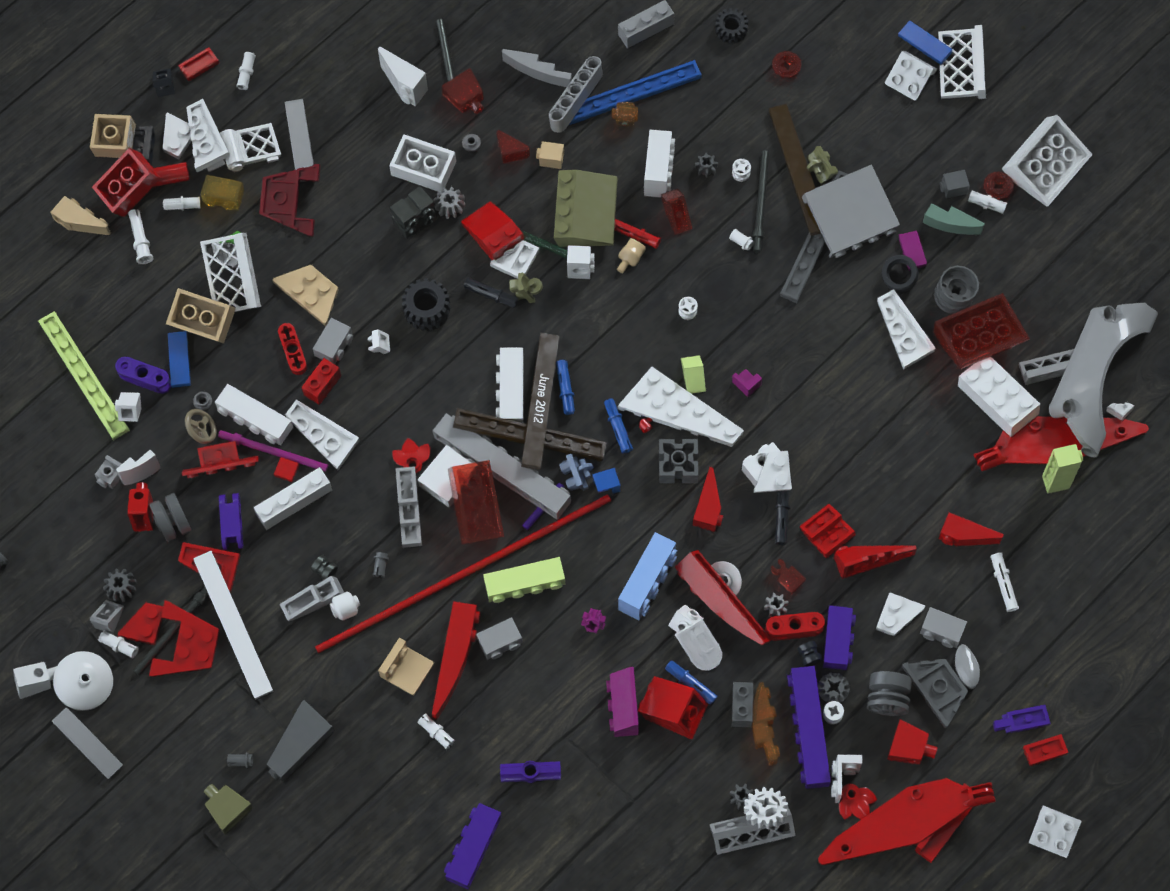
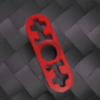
(293, 341)

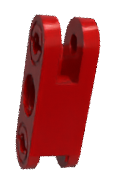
(804, 620)

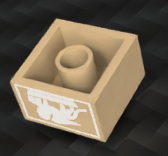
(112, 135)

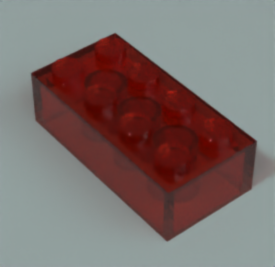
(475, 502)

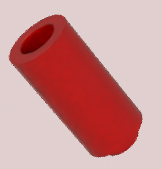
(172, 174)

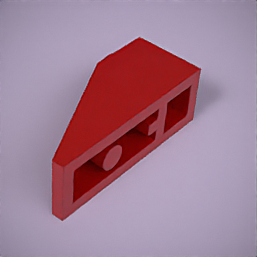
(709, 508)
(964, 532)

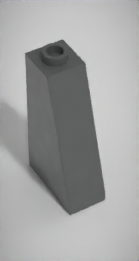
(299, 741)

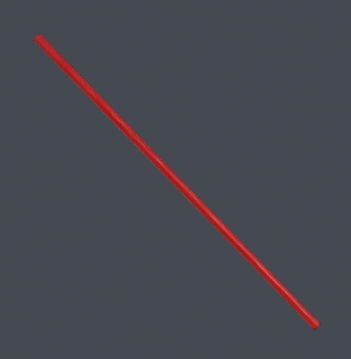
(463, 573)

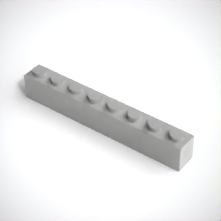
(505, 467)

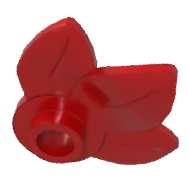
(411, 454)
(858, 803)

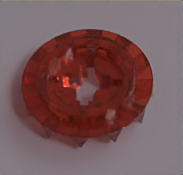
(791, 59)
(999, 178)

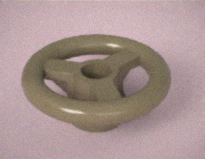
(197, 430)

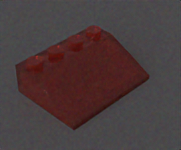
(980, 331)

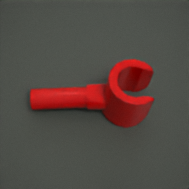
(645, 425)

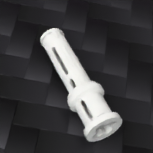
(141, 244)

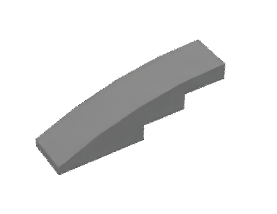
(530, 65)
(408, 507)
(87, 742)

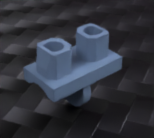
(578, 470)

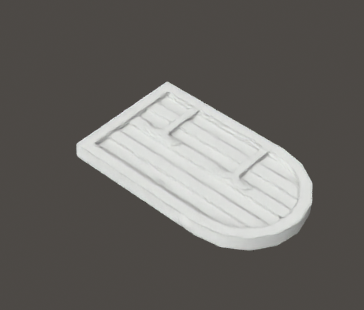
(700, 645)

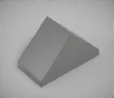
(107, 616)

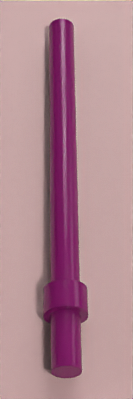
(240, 440)

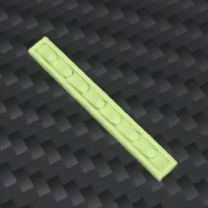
(83, 375)

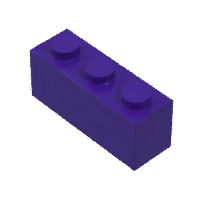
(838, 638)

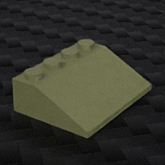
(585, 208)

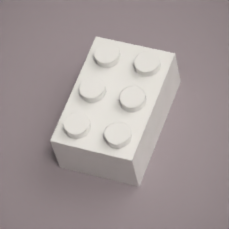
(422, 163)
(659, 163)

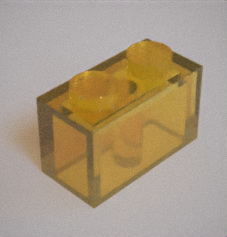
(222, 192)

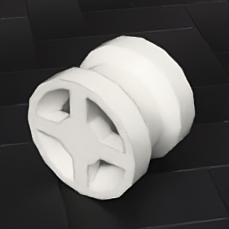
(741, 165)
(688, 303)
(832, 716)

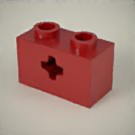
(321, 381)

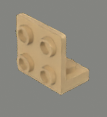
(405, 667)

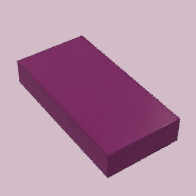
(912, 248)

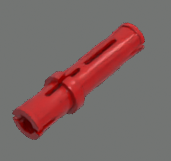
(635, 233)

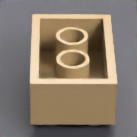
(200, 315)

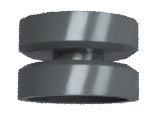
(170, 517)

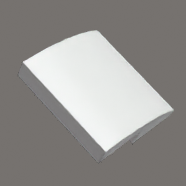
(133, 472)

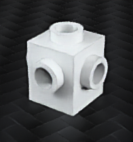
(684, 618)

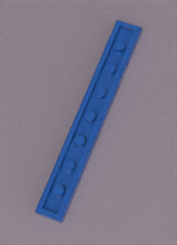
(638, 90)

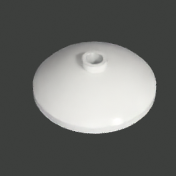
(79, 693)

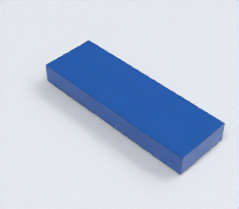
(925, 42)
(179, 359)

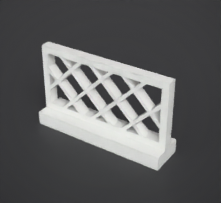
(978, 64)
(245, 267)

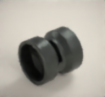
(323, 567)

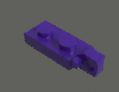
(1023, 719)

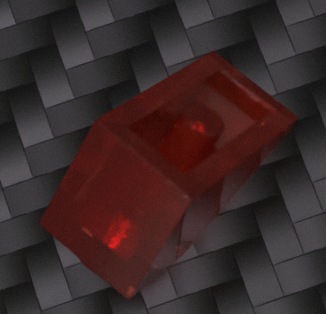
(676, 211)

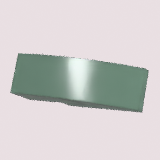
(952, 221)

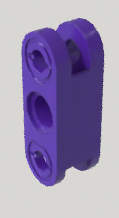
(131, 369)
(231, 521)

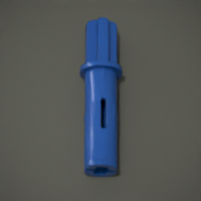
(565, 387)
(618, 426)
(688, 680)

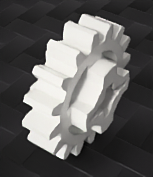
(766, 808)

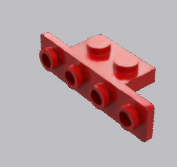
(217, 457)

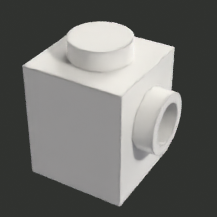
(128, 406)

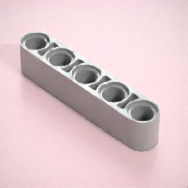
(575, 94)
(299, 134)

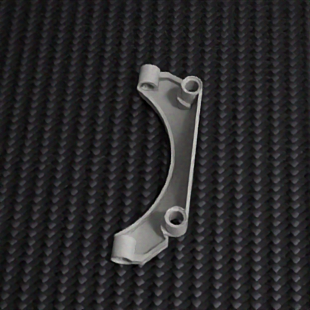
(1082, 383)

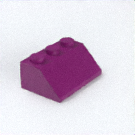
(623, 703)

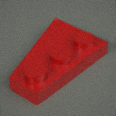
(225, 560)

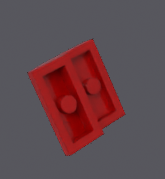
(827, 530)

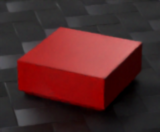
(286, 469)

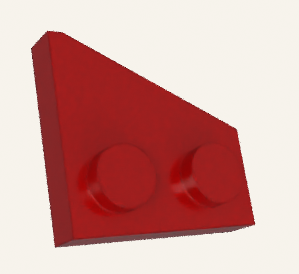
(143, 625)

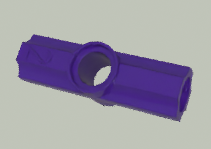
(544, 771)

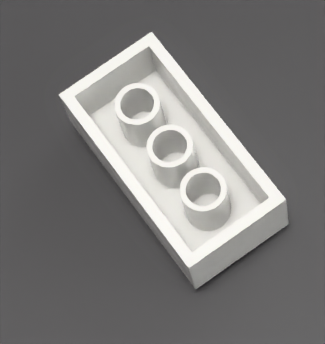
(999, 395)

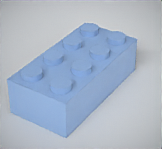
(647, 576)

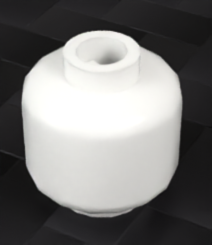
(344, 605)

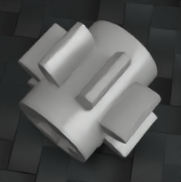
(772, 608)

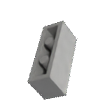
(646, 24)

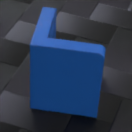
(606, 480)

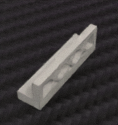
(1046, 372)
(741, 825)

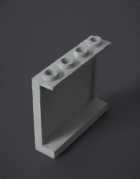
(852, 211)

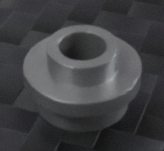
(471, 147)
(200, 396)

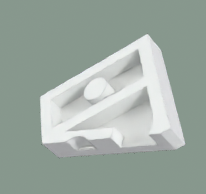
(176, 136)
(516, 259)

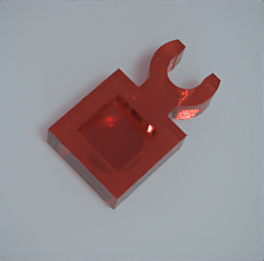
(789, 578)

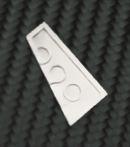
(205, 137)
(904, 330)
(328, 437)

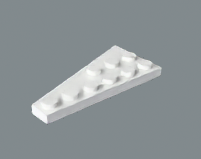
(673, 406)

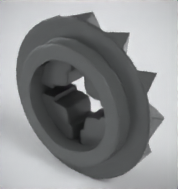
(824, 686)

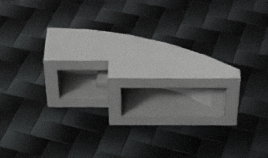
(311, 598)

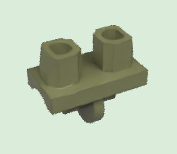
(820, 165)
(525, 287)

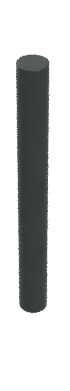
(445, 49)

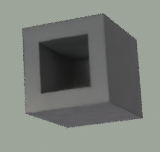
(954, 184)

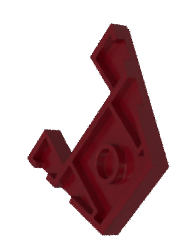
(280, 198)

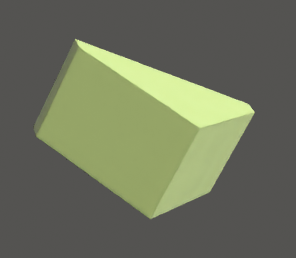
(693, 374)

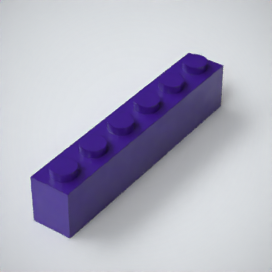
(809, 726)

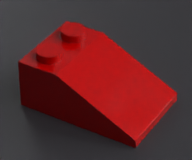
(493, 230)

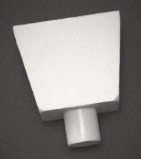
(33, 679)

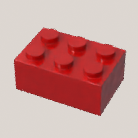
(126, 182)

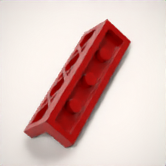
(934, 843)

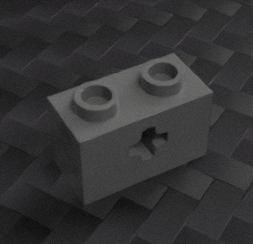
(742, 704)

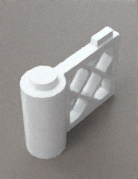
(238, 154)

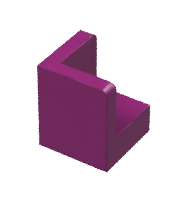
(747, 382)

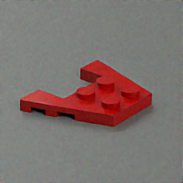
(194, 645)

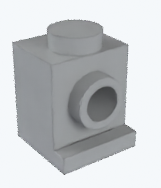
(108, 479)

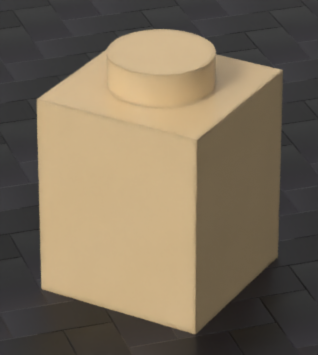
(550, 155)

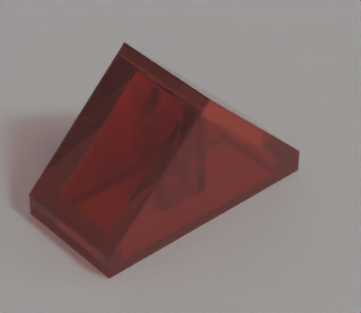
(511, 148)

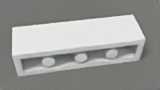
(511, 384)
(253, 414)
(293, 498)

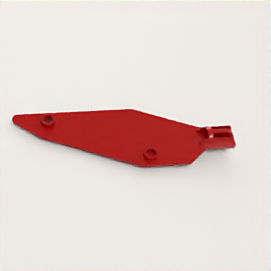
(1043, 434)
(907, 818)

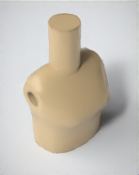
(630, 254)

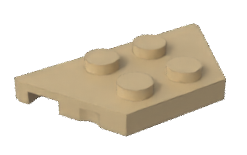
(310, 291)

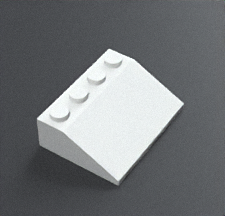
(1047, 160)

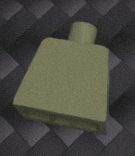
(226, 806)

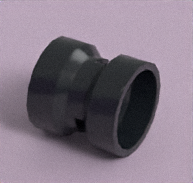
(809, 654)

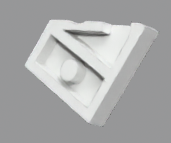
(775, 473)
(897, 614)

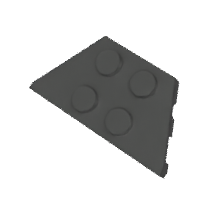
(938, 687)

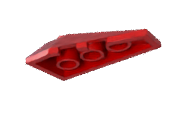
(864, 558)

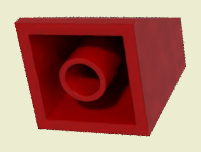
(673, 706)

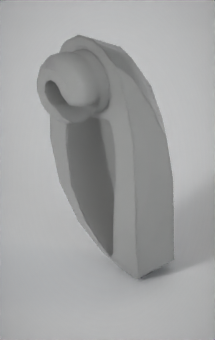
(967, 666)

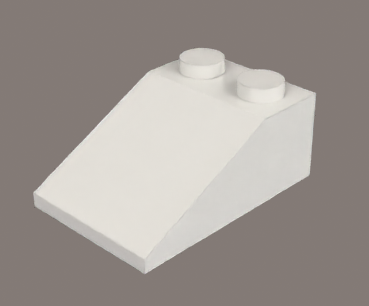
(405, 78)

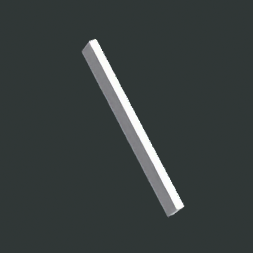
(233, 625)

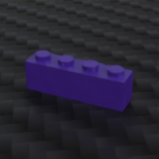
(473, 845)

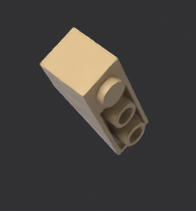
(75, 218)

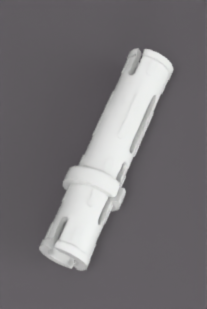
(997, 560)

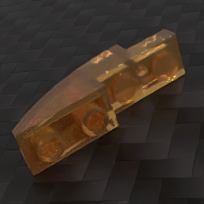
(762, 717)

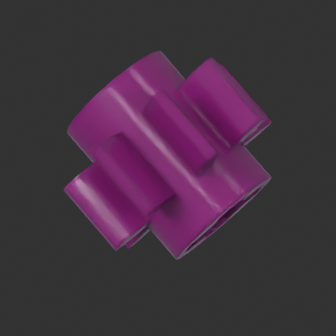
(593, 620)

